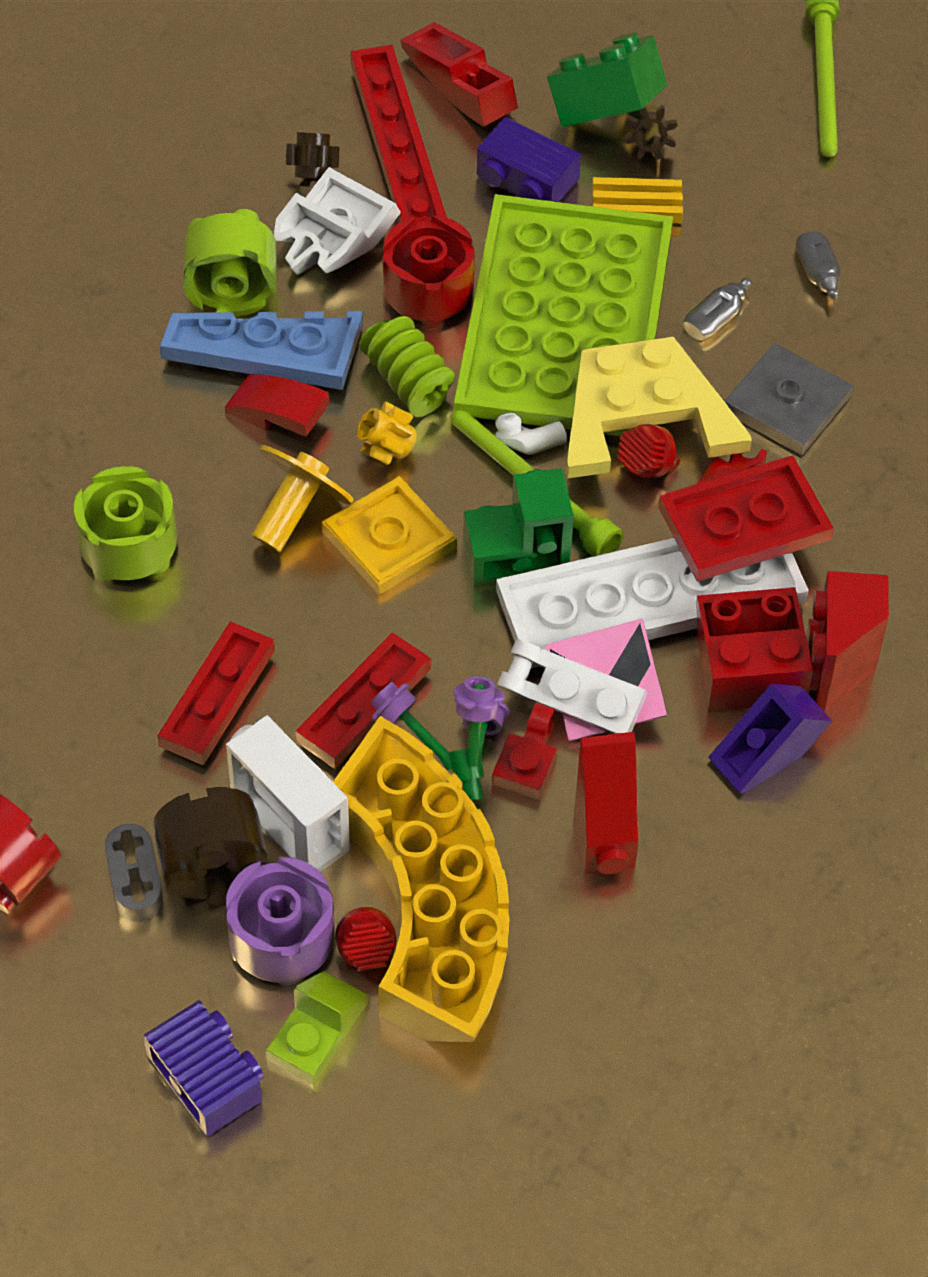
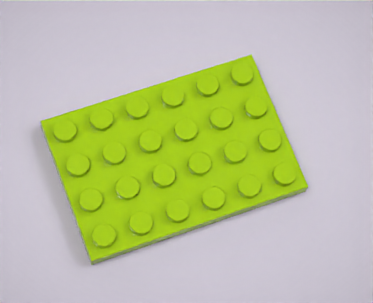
(548, 289)

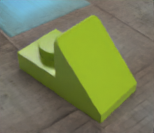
(316, 1026)

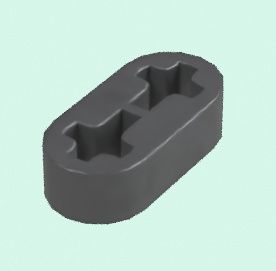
(124, 874)

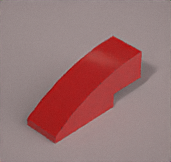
(461, 73)

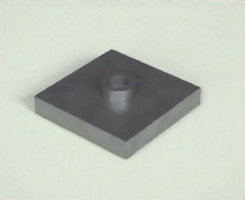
(788, 398)

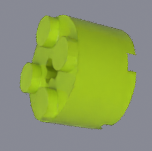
(229, 262)
(125, 524)

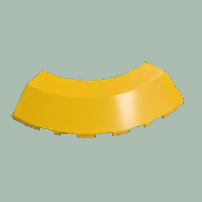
(442, 878)

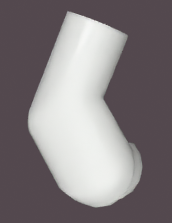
(526, 439)

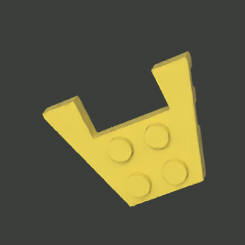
(640, 386)

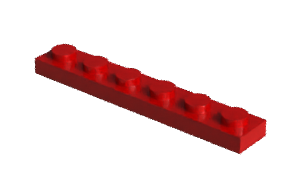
(396, 133)

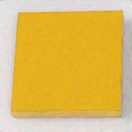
(389, 535)

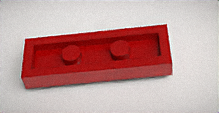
(216, 693)
(347, 713)

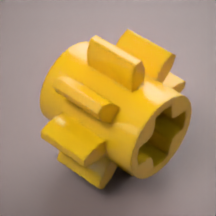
(386, 433)

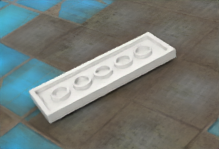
(627, 586)

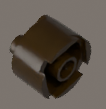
(208, 842)

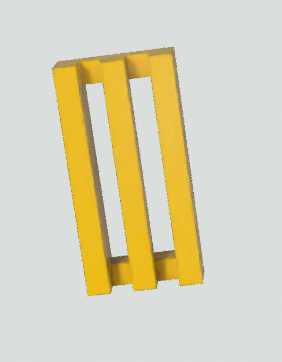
(639, 195)

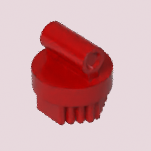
(648, 451)
(365, 938)

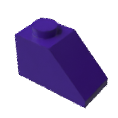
(770, 736)

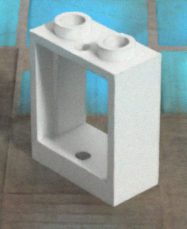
(291, 794)

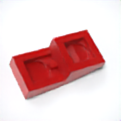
(278, 400)

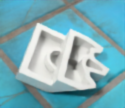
(333, 223)

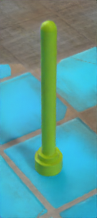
(822, 16)
(597, 534)

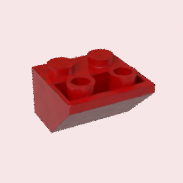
(846, 633)
(749, 644)

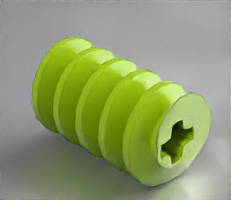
(408, 364)

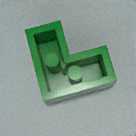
(610, 84)
(521, 535)

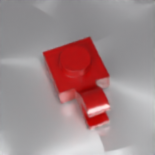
(527, 760)

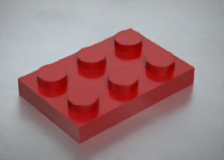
(745, 518)

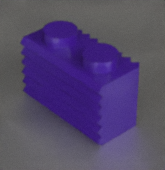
(527, 162)
(204, 1066)

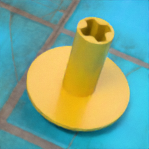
(303, 479)

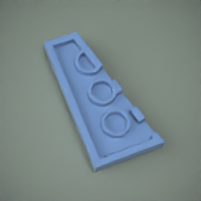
(299, 349)

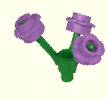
(481, 714)

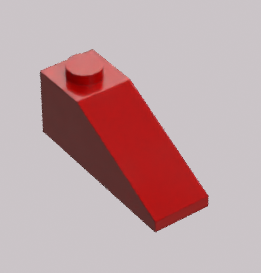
(607, 803)

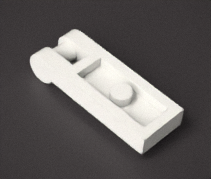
(573, 689)

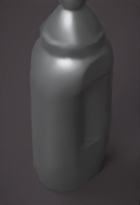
(819, 262)
(716, 310)

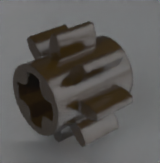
(655, 142)
(312, 155)

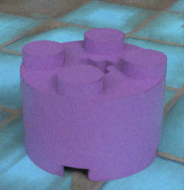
(280, 920)

